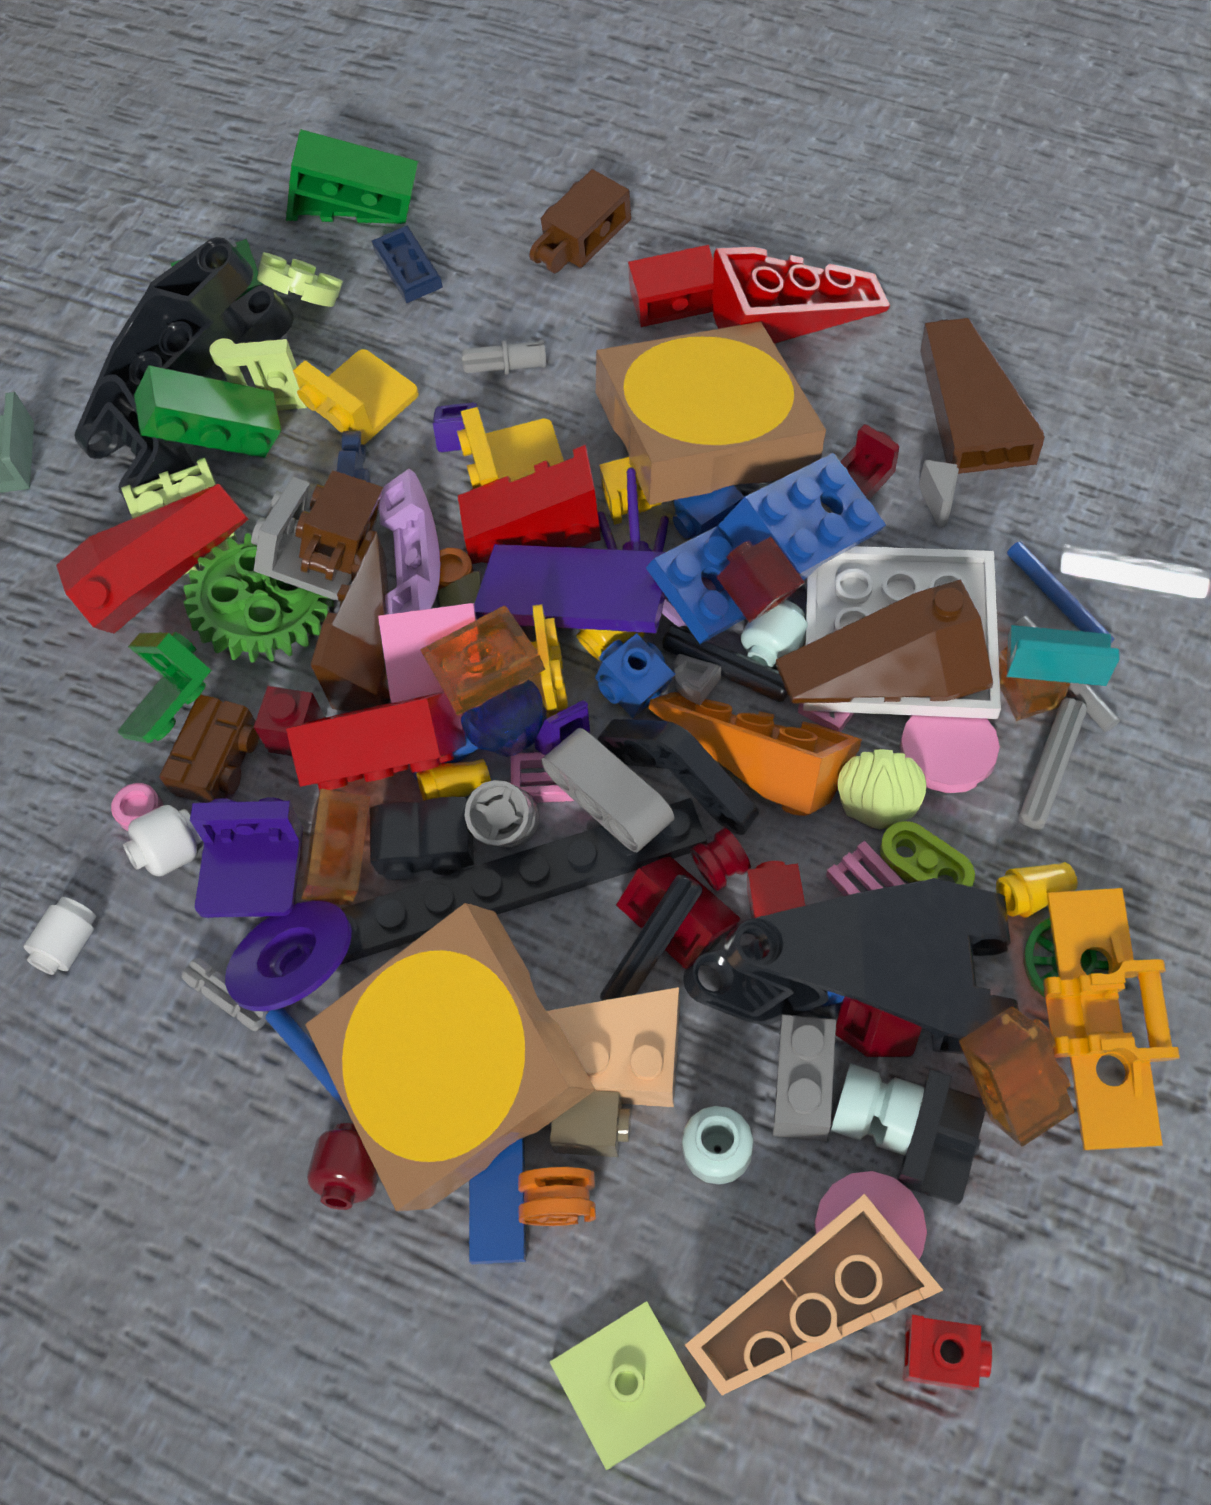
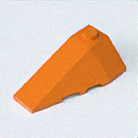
(775, 760)

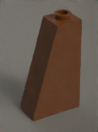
(974, 402)

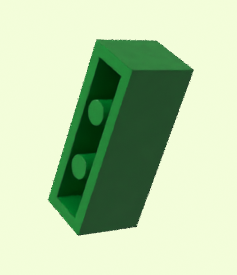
(206, 412)

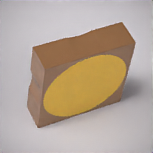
(707, 411)
(447, 1058)

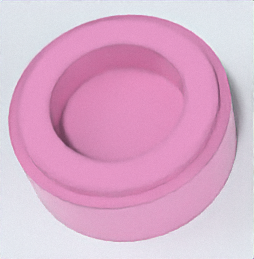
(134, 802)

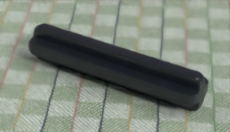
(733, 664)
(653, 938)

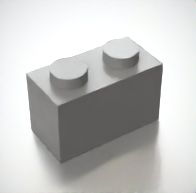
(804, 1078)

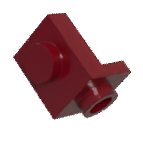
(871, 460)

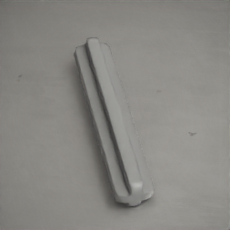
(1052, 763)

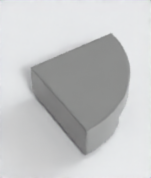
(695, 678)

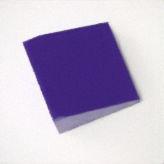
(446, 423)
(561, 725)

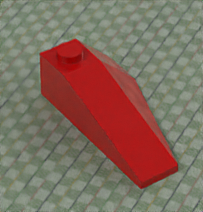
(136, 561)

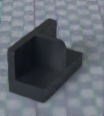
(943, 1141)

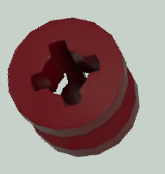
(720, 859)

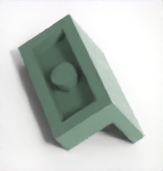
(15, 445)

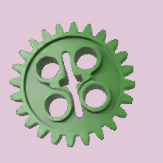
(232, 601)

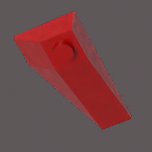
(789, 295)

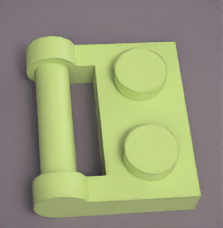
(268, 363)

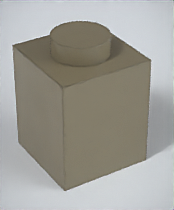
(592, 1126)

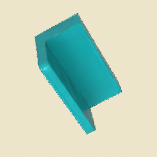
(1061, 655)

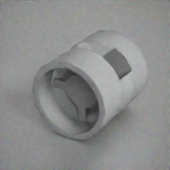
(501, 814)

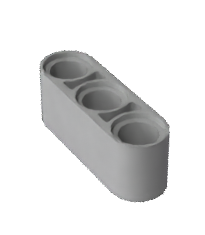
(608, 789)

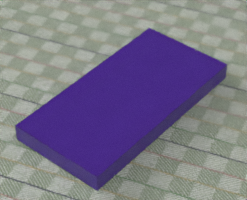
(574, 586)

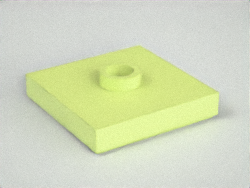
(627, 1385)

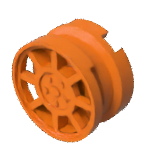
(556, 1196)

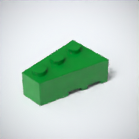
(349, 181)

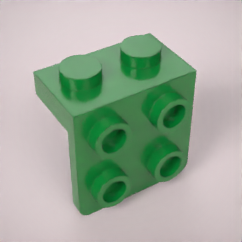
(181, 683)

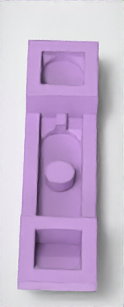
(416, 544)

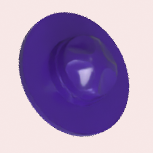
(288, 956)

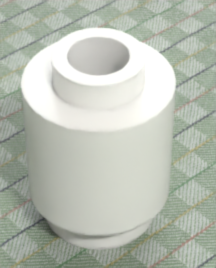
(60, 936)

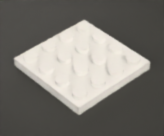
(879, 576)

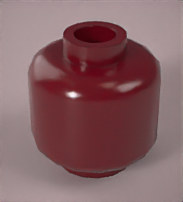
(341, 1168)

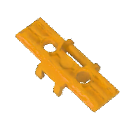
(1088, 1019)

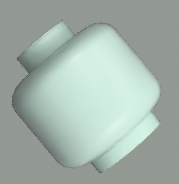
(775, 634)
(712, 1129)

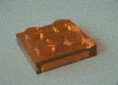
(482, 660)

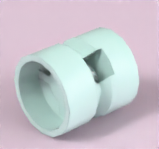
(878, 1109)

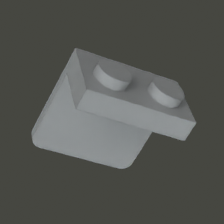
(279, 548)

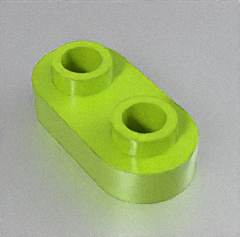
(930, 858)

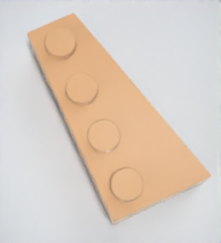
(627, 1044)
(824, 1291)

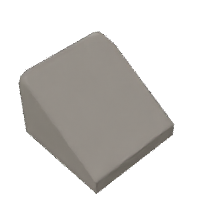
(938, 488)

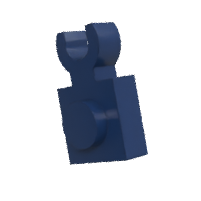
(353, 456)

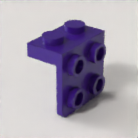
(247, 857)

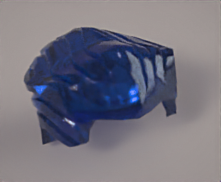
(506, 721)

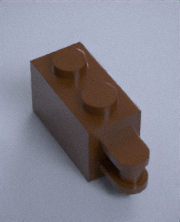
(582, 222)
(337, 523)

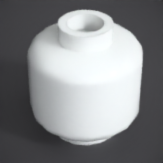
(162, 840)

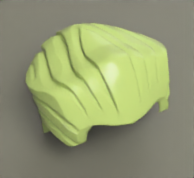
(881, 788)

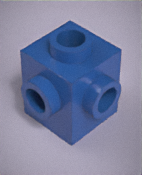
(633, 674)

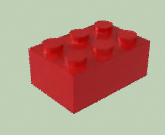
(376, 742)

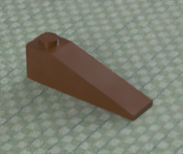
(350, 645)
(912, 648)

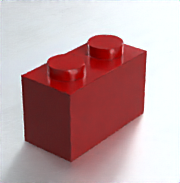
(672, 285)

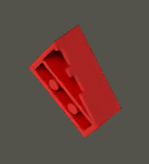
(541, 509)

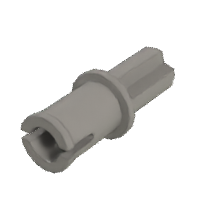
(504, 357)

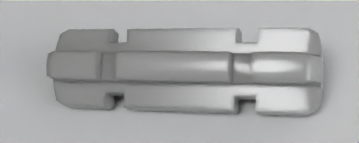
(212, 985)

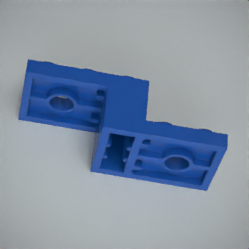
(782, 510)

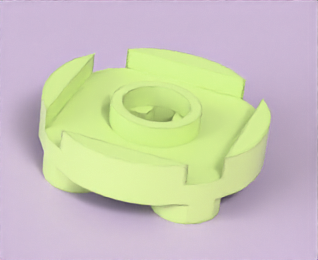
(299, 279)

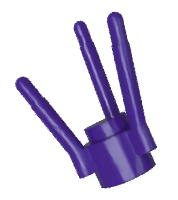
(635, 543)

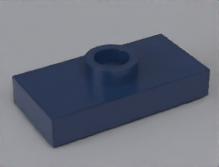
(407, 264)

